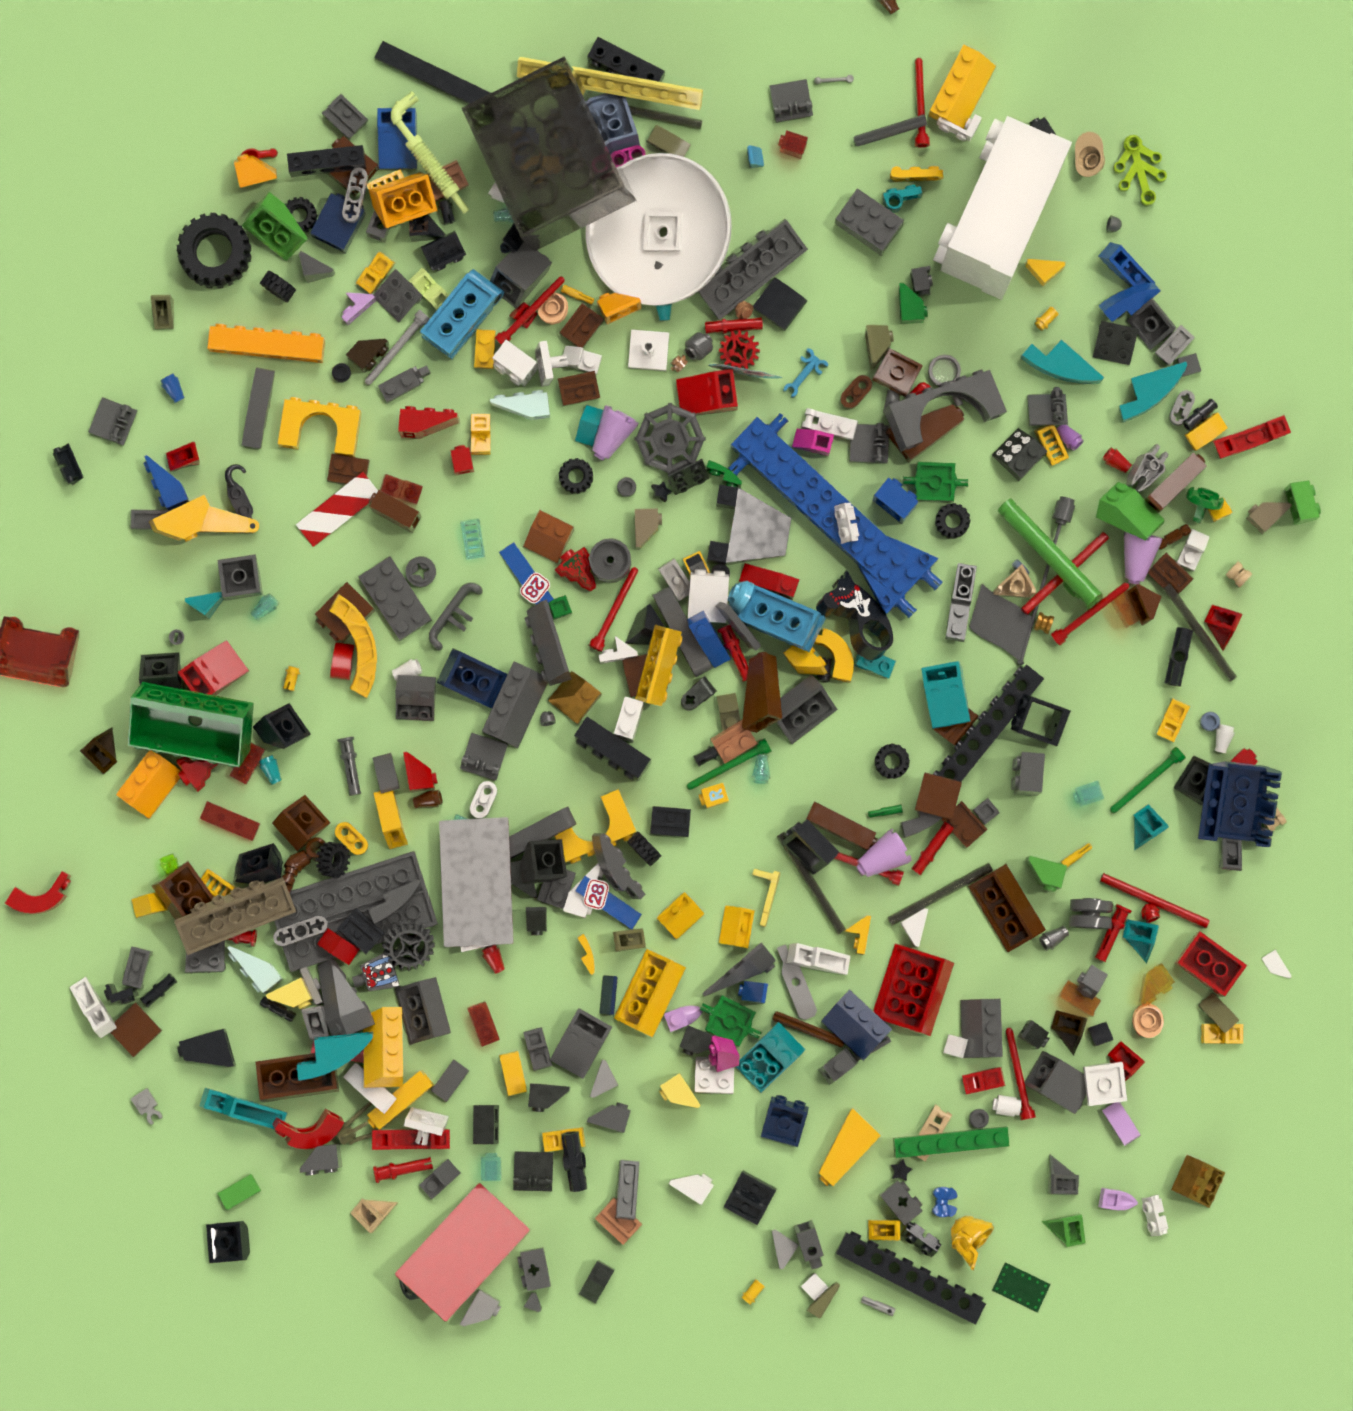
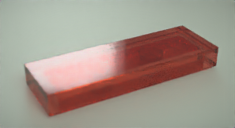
(230, 821)

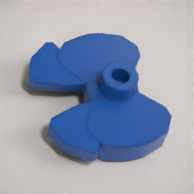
(942, 1196)

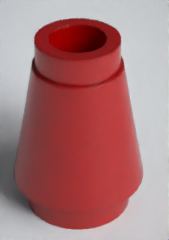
(1116, 460)
(493, 957)

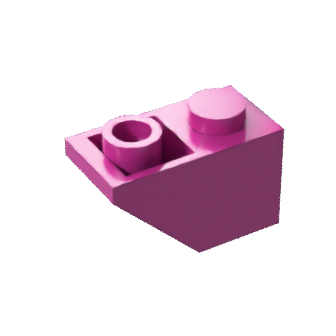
(813, 441)
(723, 1053)

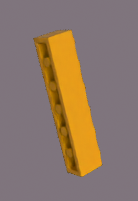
(266, 344)

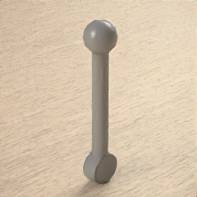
(849, 79)

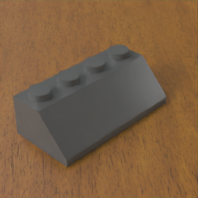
(548, 644)
(515, 705)

